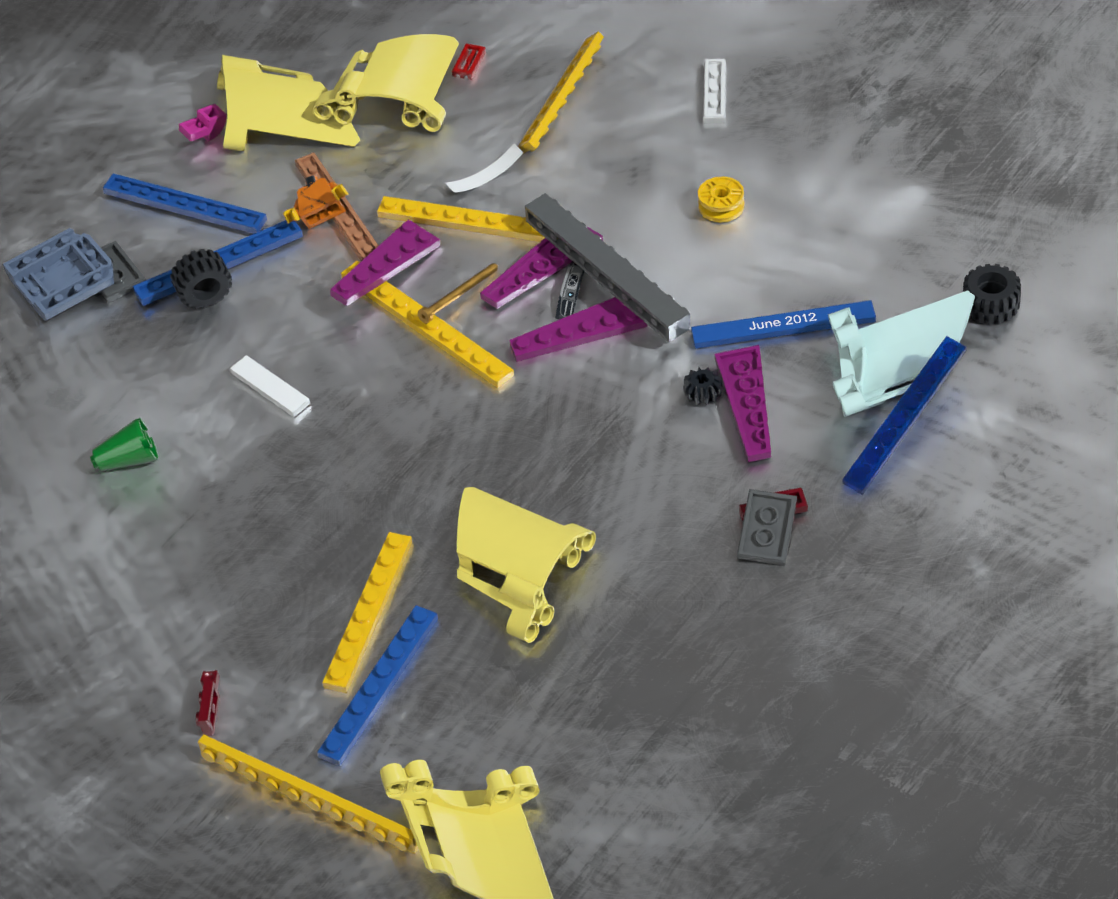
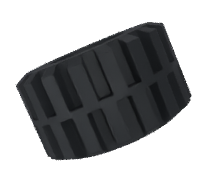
(201, 279)
(995, 293)

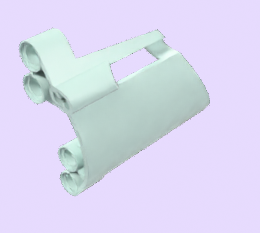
(892, 349)

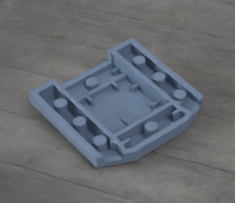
(60, 272)

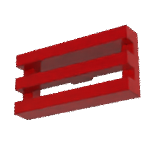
(466, 71)

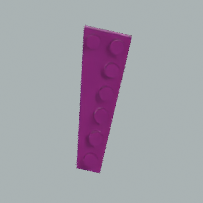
(392, 256)
(527, 272)
(583, 327)
(745, 393)

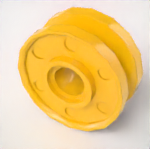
(721, 199)

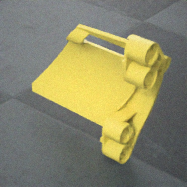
(397, 69)
(275, 105)
(520, 548)
(478, 831)

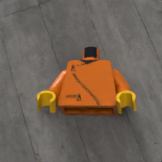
(317, 202)

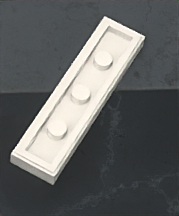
(714, 90)
(270, 386)

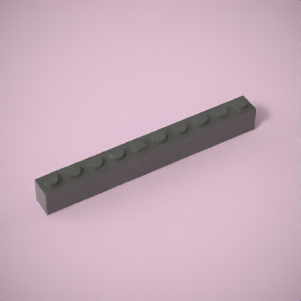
(608, 267)

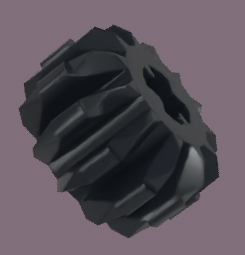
(702, 386)

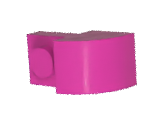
(207, 124)

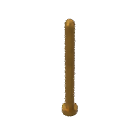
(426, 314)

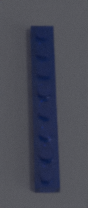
(904, 415)

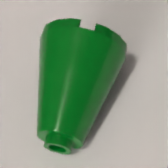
(125, 448)

